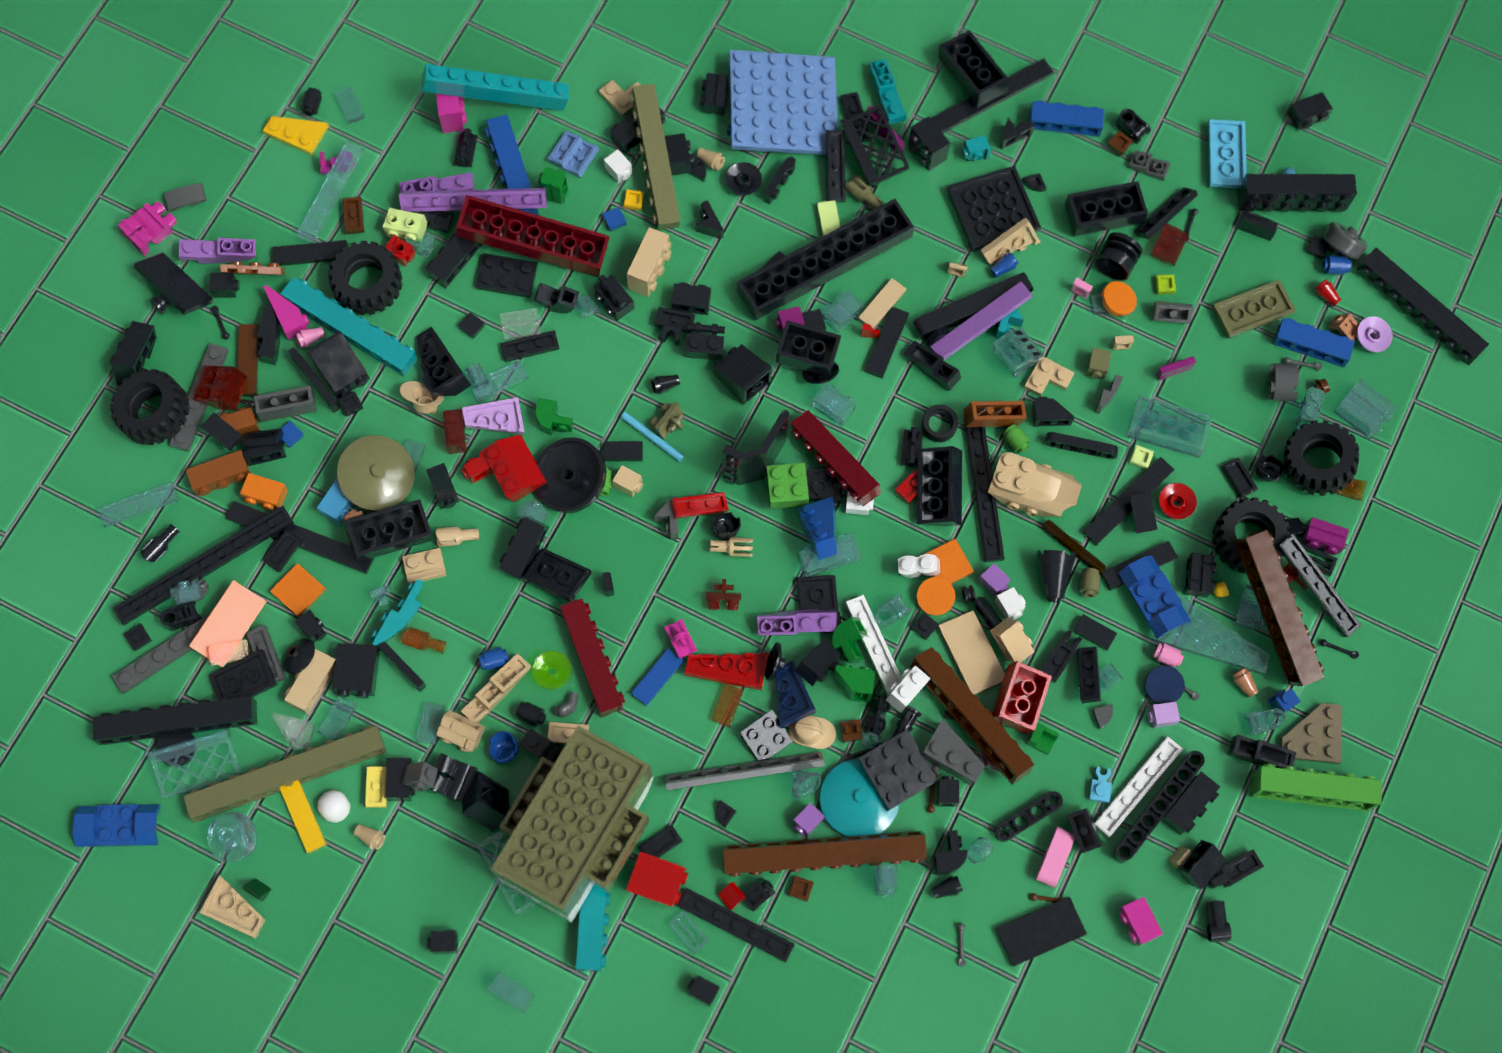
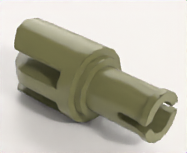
(863, 192)

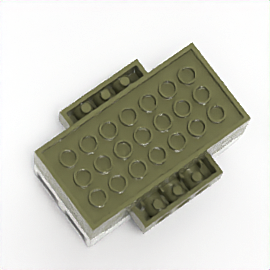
(574, 823)

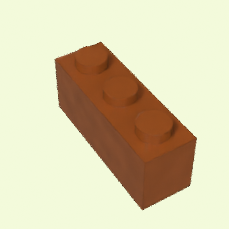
(994, 413)
(218, 473)

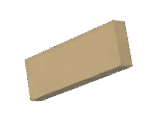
(882, 303)

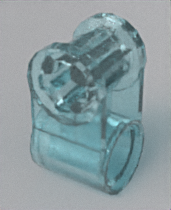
(894, 610)
(1261, 722)

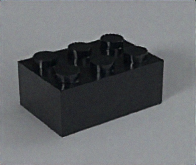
(808, 348)

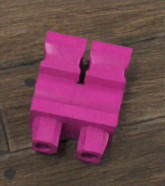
(151, 226)

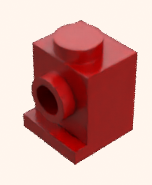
(403, 256)
(477, 468)

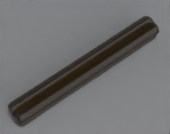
(1073, 546)

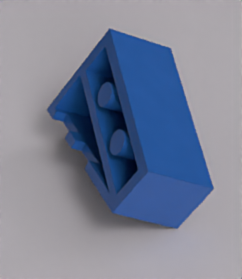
(819, 526)

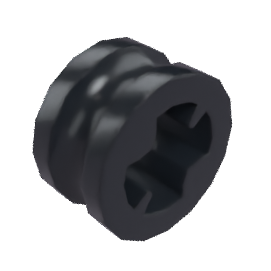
(968, 594)

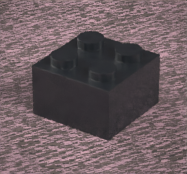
(928, 143)

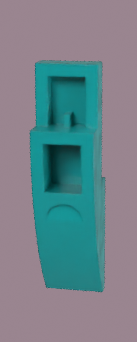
(886, 91)
(394, 621)

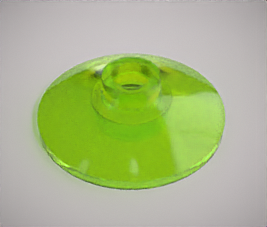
(551, 660)

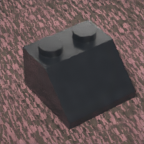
(486, 802)

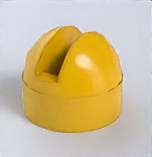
(1221, 590)

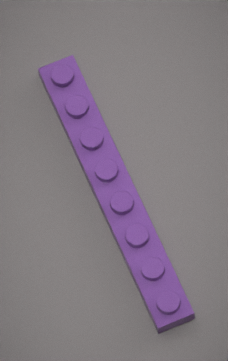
(455, 199)

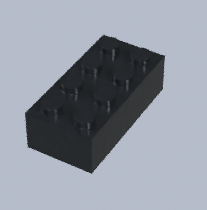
(973, 68)
(1106, 208)
(388, 530)

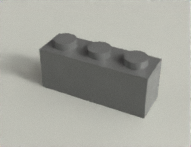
(285, 403)

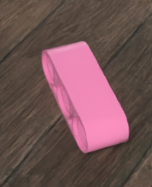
(1055, 857)

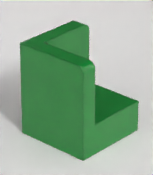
(1043, 739)

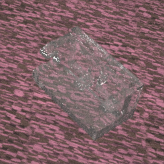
(520, 323)

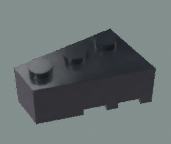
(133, 350)

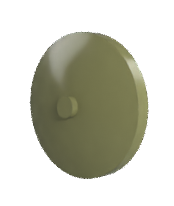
(375, 473)

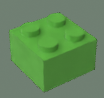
(787, 485)

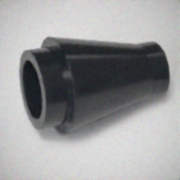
(664, 383)
(948, 887)

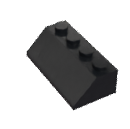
(939, 486)

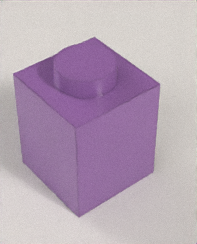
(995, 580)
(808, 820)

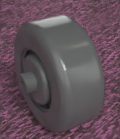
(1344, 240)

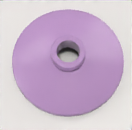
(1379, 329)

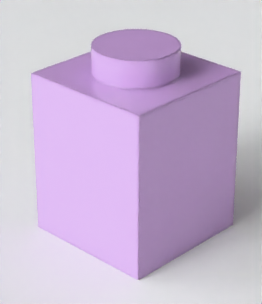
(1164, 715)

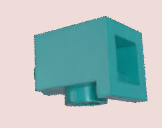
(976, 149)

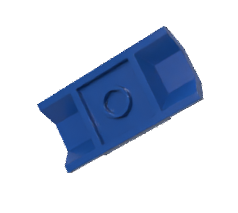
(1154, 596)
(115, 825)

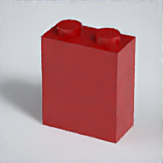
(657, 879)

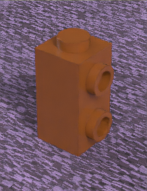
(242, 421)

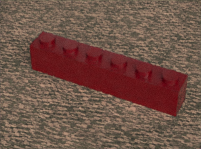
(835, 458)
(592, 658)

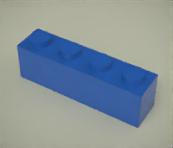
(1067, 118)
(1313, 342)

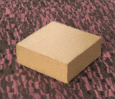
(1122, 342)

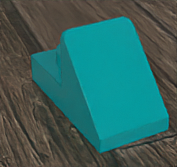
(1013, 318)

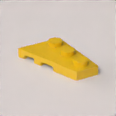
(297, 133)

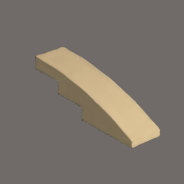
(496, 689)

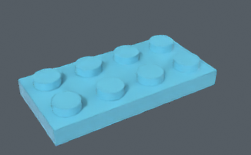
(1226, 153)

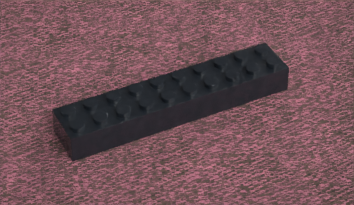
(825, 259)

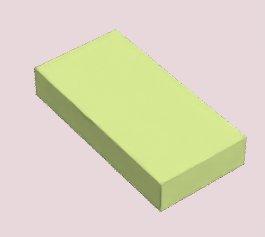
(828, 216)

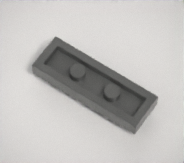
(261, 639)

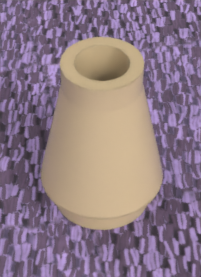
(712, 159)
(371, 837)

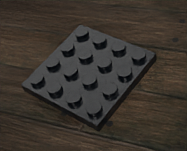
(991, 206)

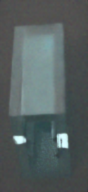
(1365, 409)

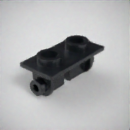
(465, 148)
(911, 443)
(878, 706)

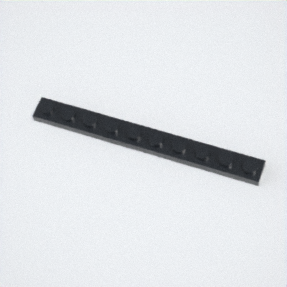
(204, 564)

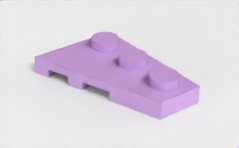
(495, 416)

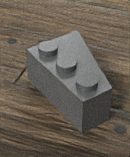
(953, 755)

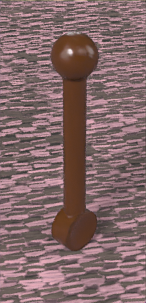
(930, 808)
(1034, 897)

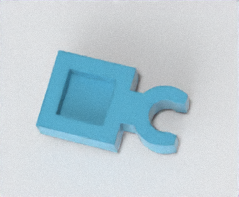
(1100, 789)

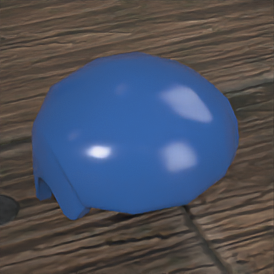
(503, 747)

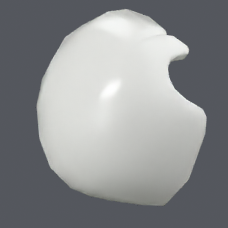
(333, 806)

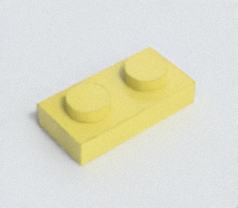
(375, 787)

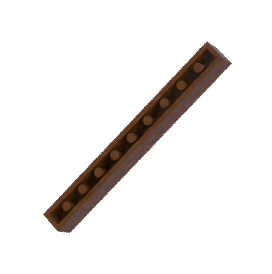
(824, 853)

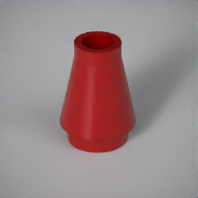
(1328, 292)

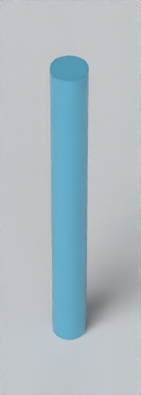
(653, 437)

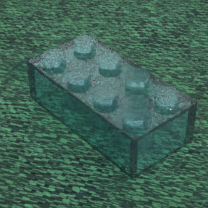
(1169, 426)

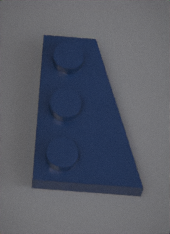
(793, 697)

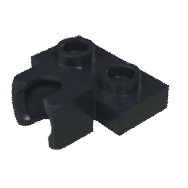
(673, 323)

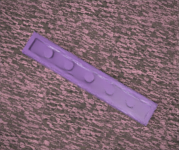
(982, 321)

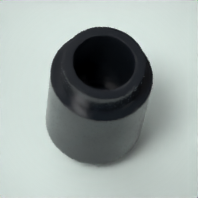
(311, 101)
(530, 714)

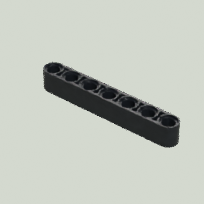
(965, 308)
(1152, 813)

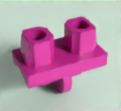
(680, 639)

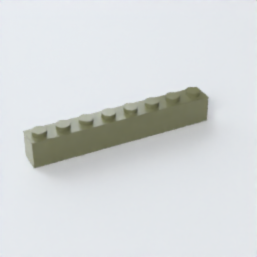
(655, 156)

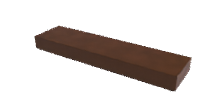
(248, 357)

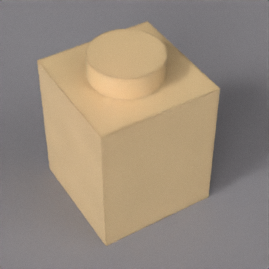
(627, 481)

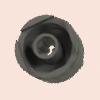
(1283, 382)

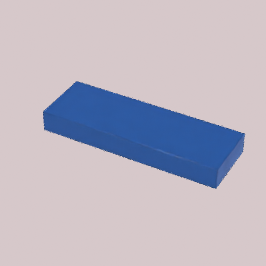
(657, 677)

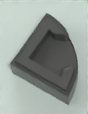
(1103, 715)

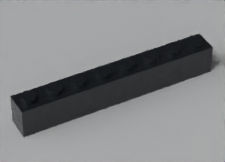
(1422, 306)
(175, 720)

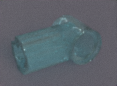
(480, 385)

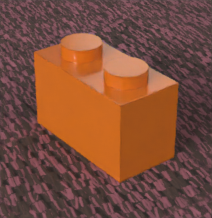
(263, 492)

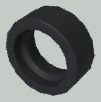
(946, 411)

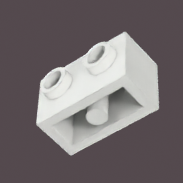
(909, 687)

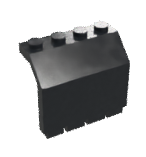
(751, 466)

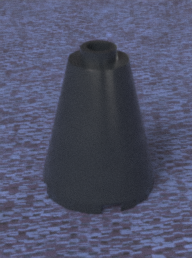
(1055, 572)

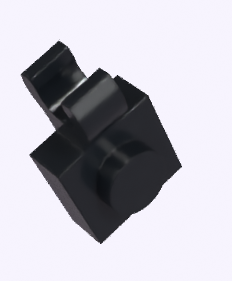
(438, 220)

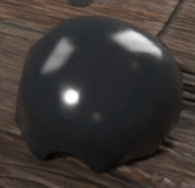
(1269, 468)
(725, 525)

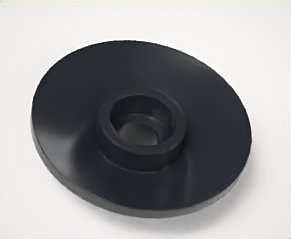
(743, 171)
(813, 378)
(299, 656)
(774, 661)

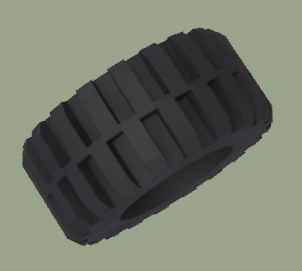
(358, 257)
(135, 392)
(1326, 436)
(1247, 511)

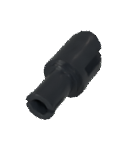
(159, 544)

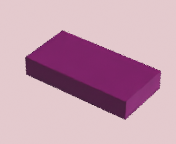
(1176, 368)

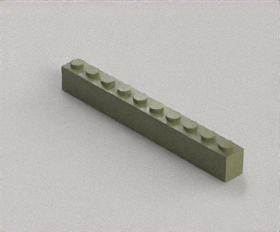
(266, 780)

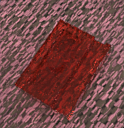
(1169, 244)

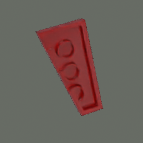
(737, 670)

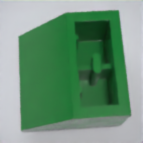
(855, 682)

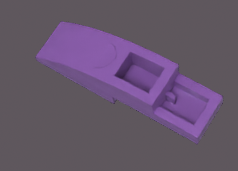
(456, 182)
(220, 251)
(797, 621)

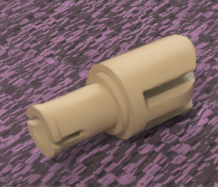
(454, 536)
(729, 546)

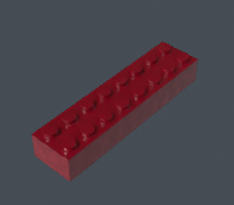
(532, 235)

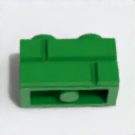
(555, 184)

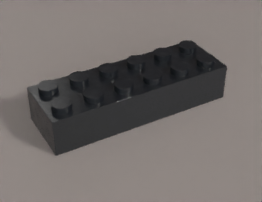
(1297, 192)

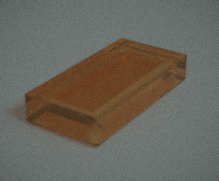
(227, 652)
(727, 705)

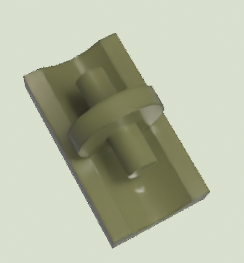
(670, 421)

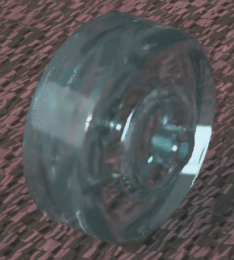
(231, 837)

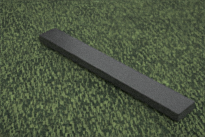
(744, 770)

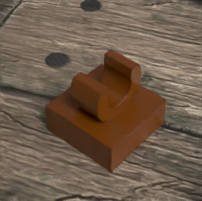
(851, 731)

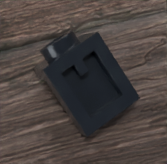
(758, 893)

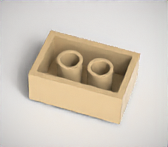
(649, 262)

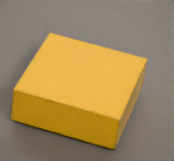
(633, 200)

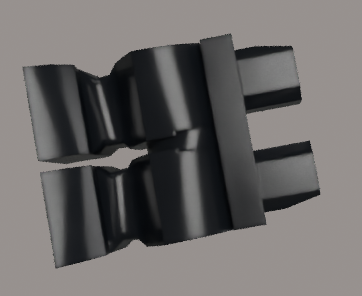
(461, 775)

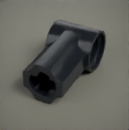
(1217, 927)

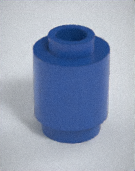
(1336, 265)
(493, 658)

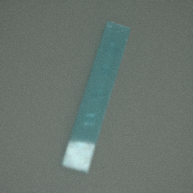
(329, 192)

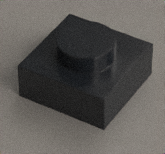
(925, 626)

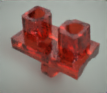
(714, 597)

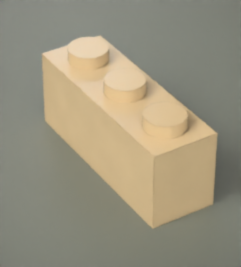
(310, 682)

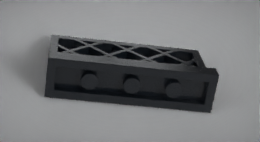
(859, 148)

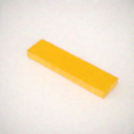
(303, 817)

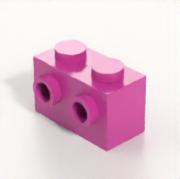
(1140, 921)

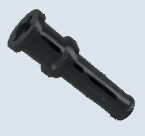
(907, 720)

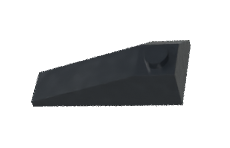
(439, 368)

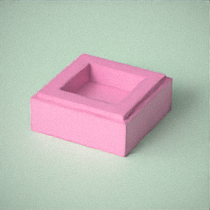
(1081, 288)

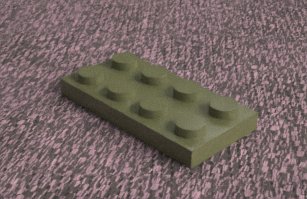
(1253, 308)

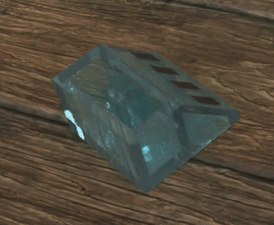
(1017, 351)

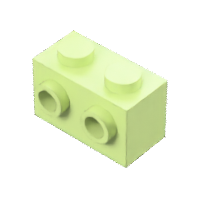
(405, 225)

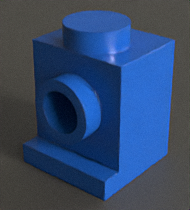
(1284, 700)

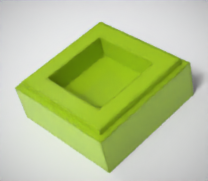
(1165, 284)

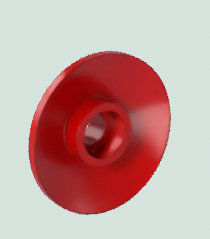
(1181, 494)

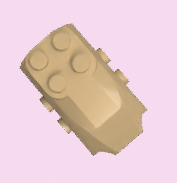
(1033, 486)

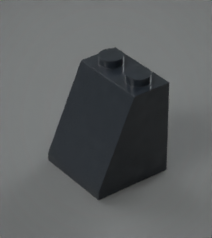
(338, 365)
(743, 373)

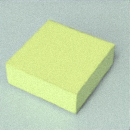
(1141, 457)

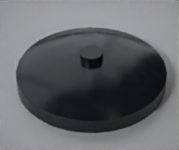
(573, 475)

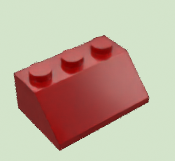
(514, 467)

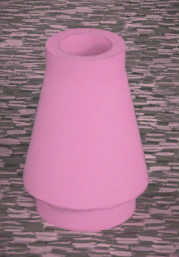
(309, 336)

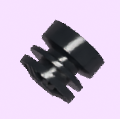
(1118, 256)

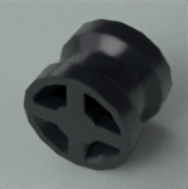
(161, 303)

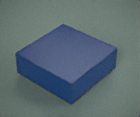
(614, 219)
(291, 434)

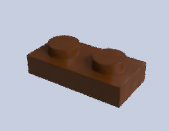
(353, 215)

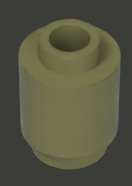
(1090, 582)

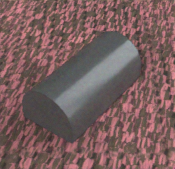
(1172, 312)

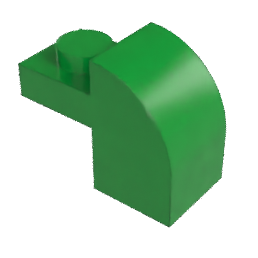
(547, 417)
(845, 637)

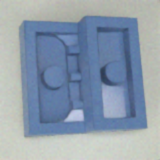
(573, 154)

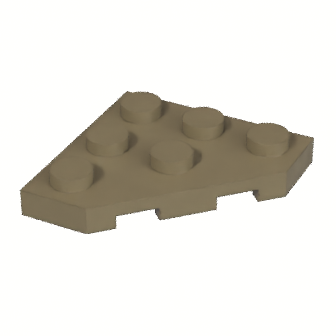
(1317, 735)

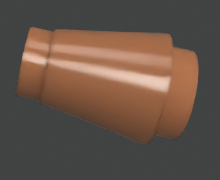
(1245, 682)

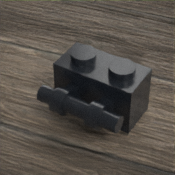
(613, 297)
(705, 346)

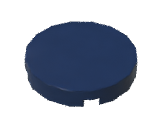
(1164, 684)

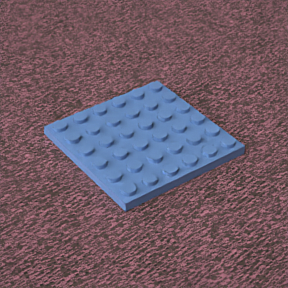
(781, 101)

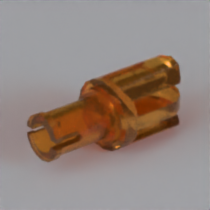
(422, 640)

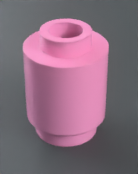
(1168, 655)

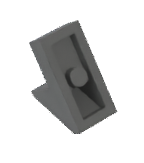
(666, 515)

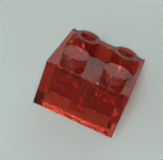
(221, 387)

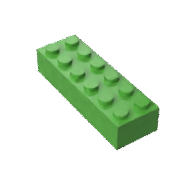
(1316, 788)

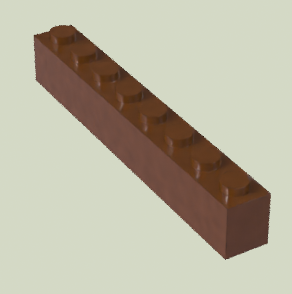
(973, 717)

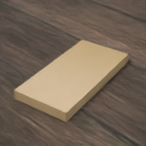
(972, 652)

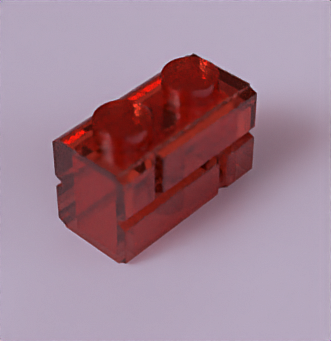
(455, 431)

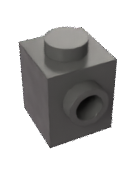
(420, 776)

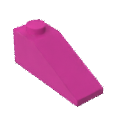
(287, 313)

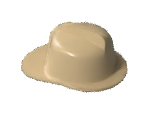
(420, 397)
(813, 732)

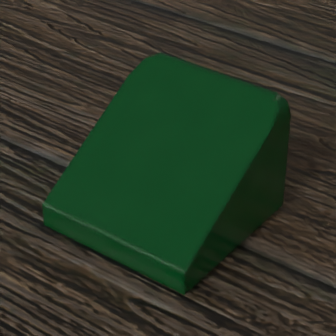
(257, 889)

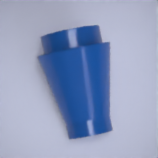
(1004, 265)

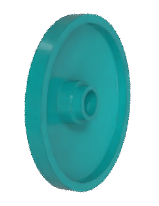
(852, 803)

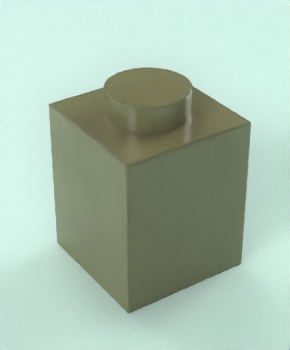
(1098, 363)

